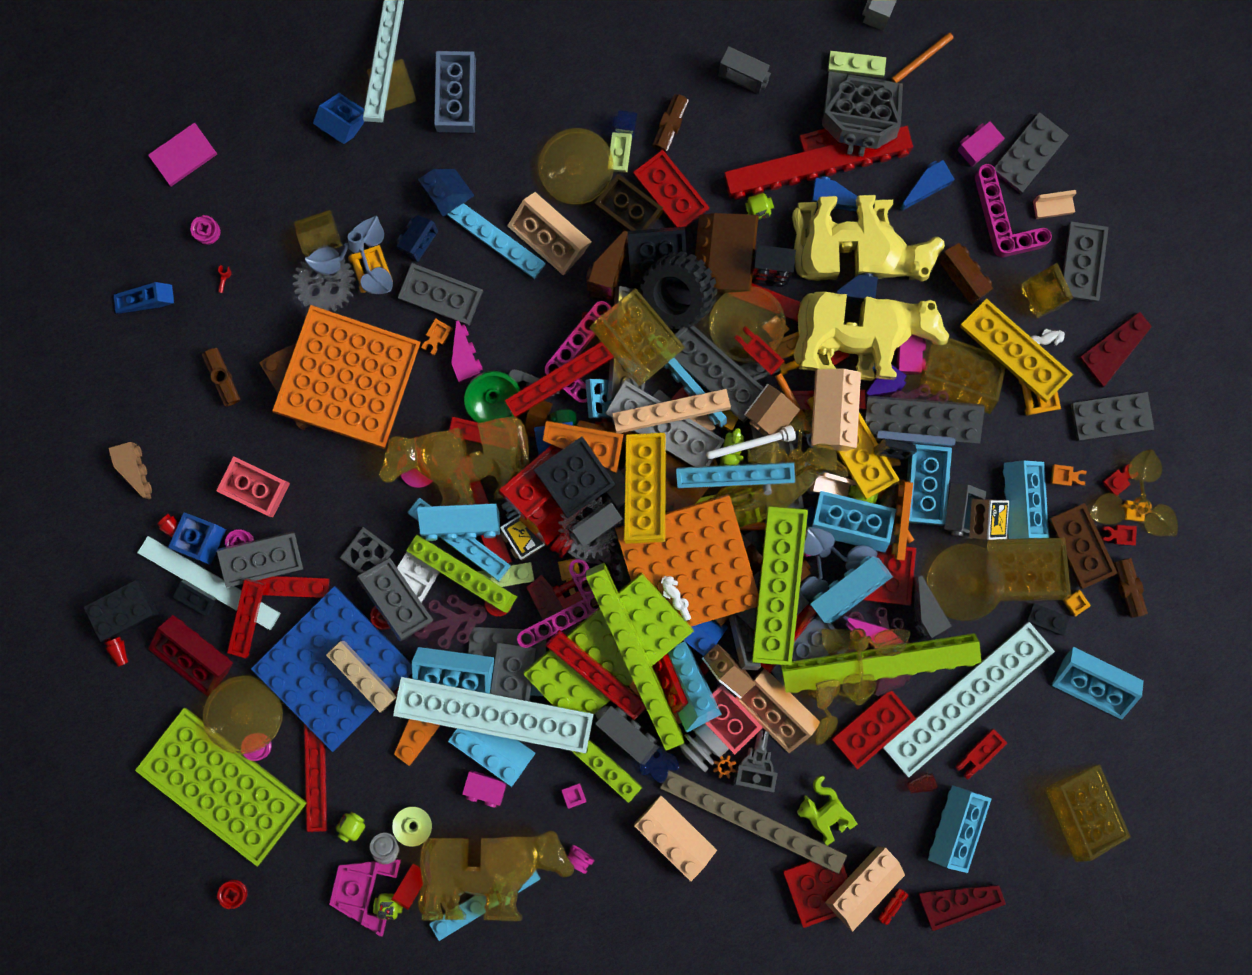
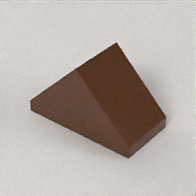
(537, 417)

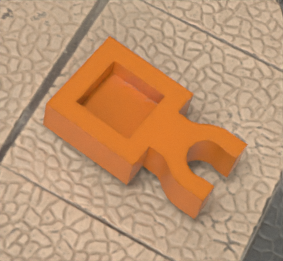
(437, 334)
(1065, 476)

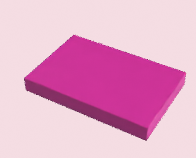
(182, 154)

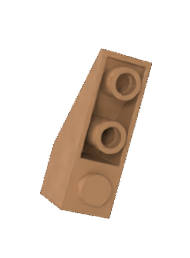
(128, 463)

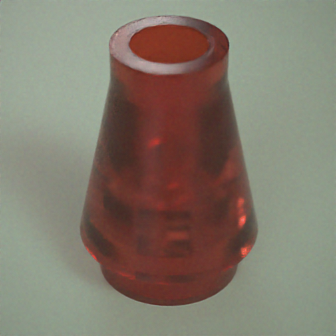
(924, 783)

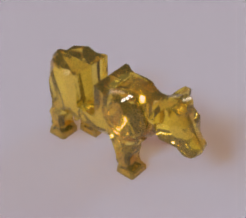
(446, 460)
(503, 871)

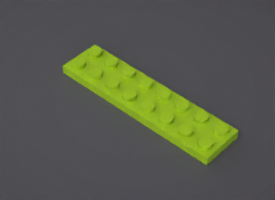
(779, 585)

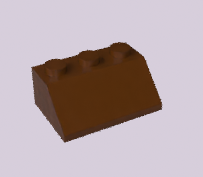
(965, 273)

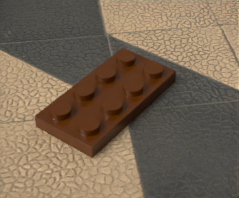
(1083, 546)

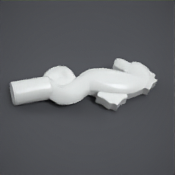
(1049, 336)
(672, 592)

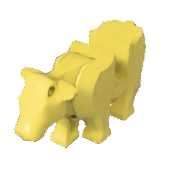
(872, 238)
(881, 329)

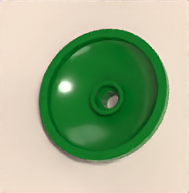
(483, 406)

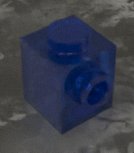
(625, 122)

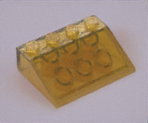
(637, 337)
(964, 373)
(1033, 568)
(1087, 813)

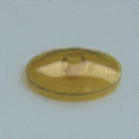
(575, 166)
(753, 309)
(966, 581)
(242, 715)

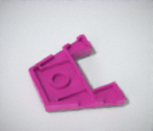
(354, 891)

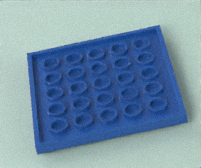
(313, 684)

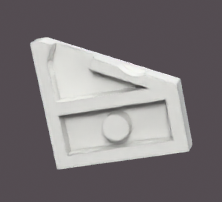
(417, 574)

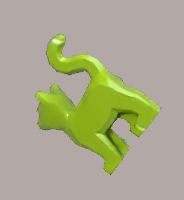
(731, 439)
(829, 814)

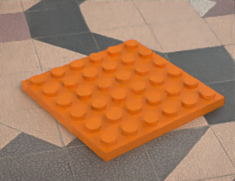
(346, 377)
(704, 556)

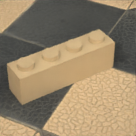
(361, 676)

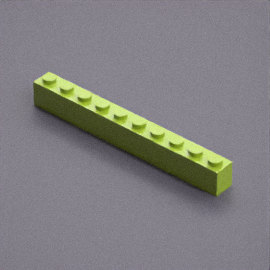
(634, 656)
(915, 658)

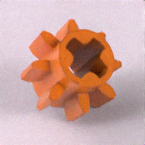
(726, 772)

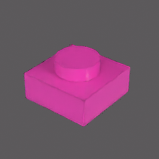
(574, 795)

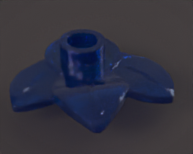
(659, 766)

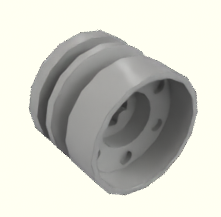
(703, 746)

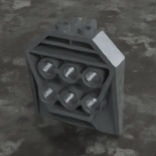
(862, 110)

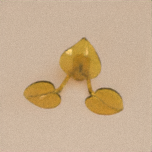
(820, 456)
(1160, 521)
(840, 640)
(824, 695)

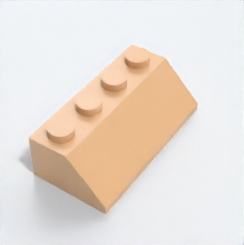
(548, 233)
(836, 408)
(779, 712)
(675, 838)
(866, 887)

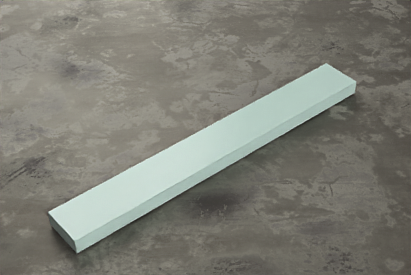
(383, 61)
(202, 578)

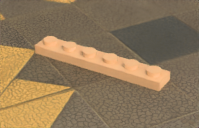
(671, 411)

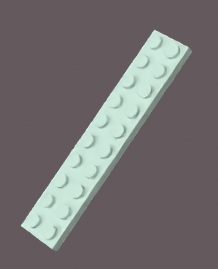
(968, 699)
(493, 715)

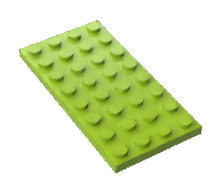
(656, 625)
(221, 788)

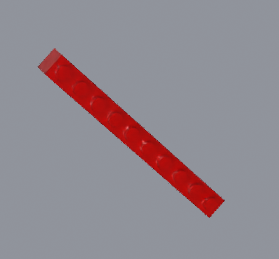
(811, 165)

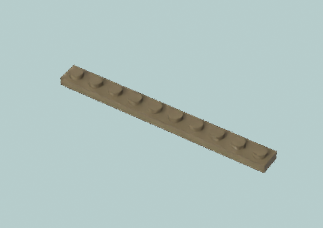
(754, 821)

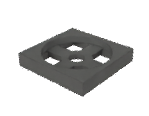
(346, 556)

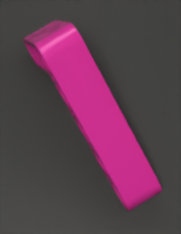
(1002, 220)
(576, 349)
(568, 613)

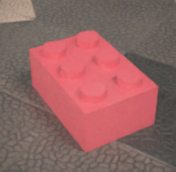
(253, 487)
(735, 724)

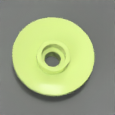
(402, 829)

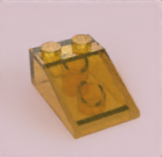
(1047, 291)

